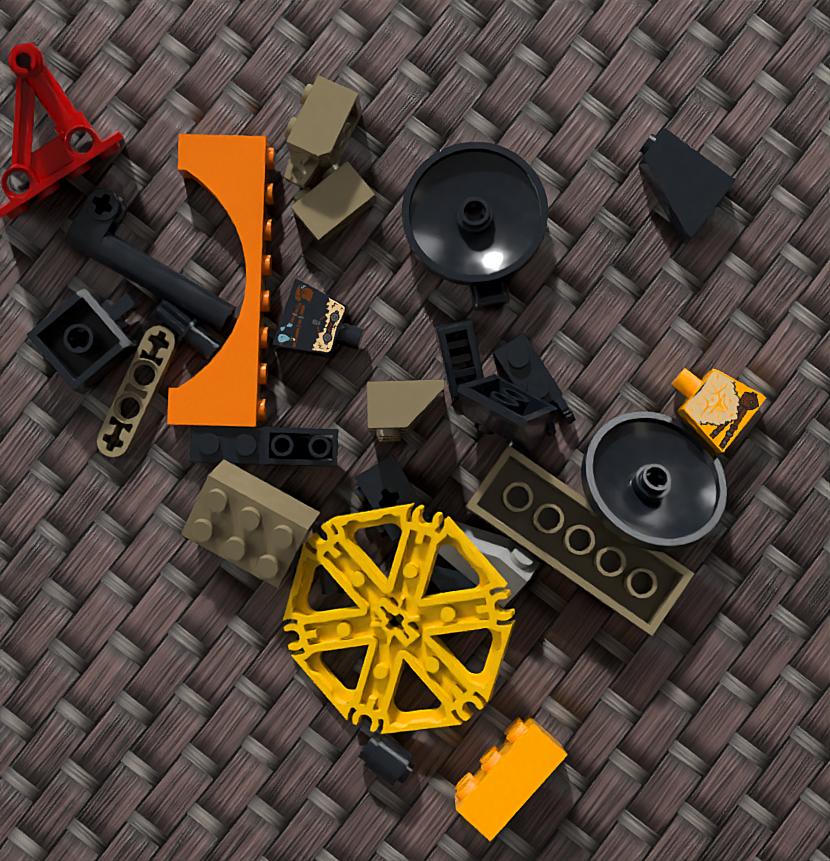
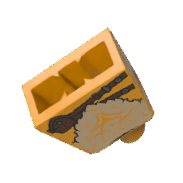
(716, 406)

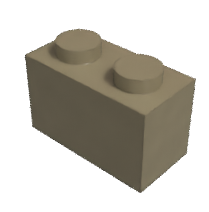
(333, 202)

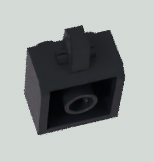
(103, 324)

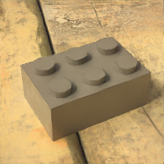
(250, 523)

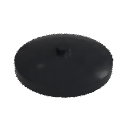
(474, 213)
(653, 481)

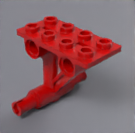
(57, 156)

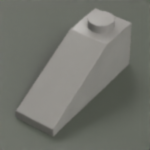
(505, 555)

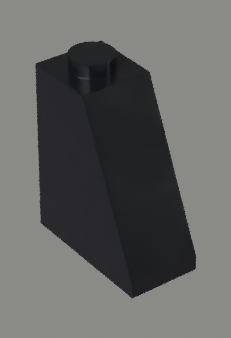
(682, 181)

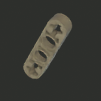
(131, 389)

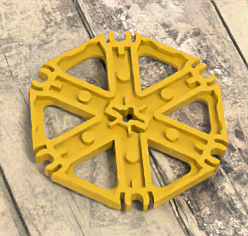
(391, 645)

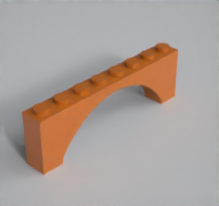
(238, 177)

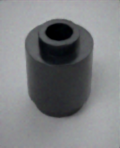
(386, 759)

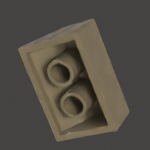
(400, 406)

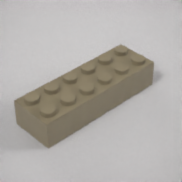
(570, 538)

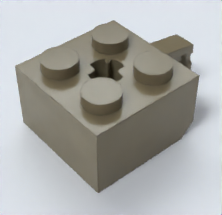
(321, 129)

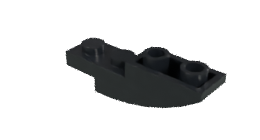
(264, 446)

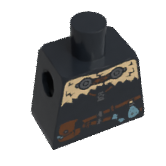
(315, 324)

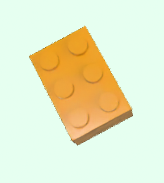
(508, 776)

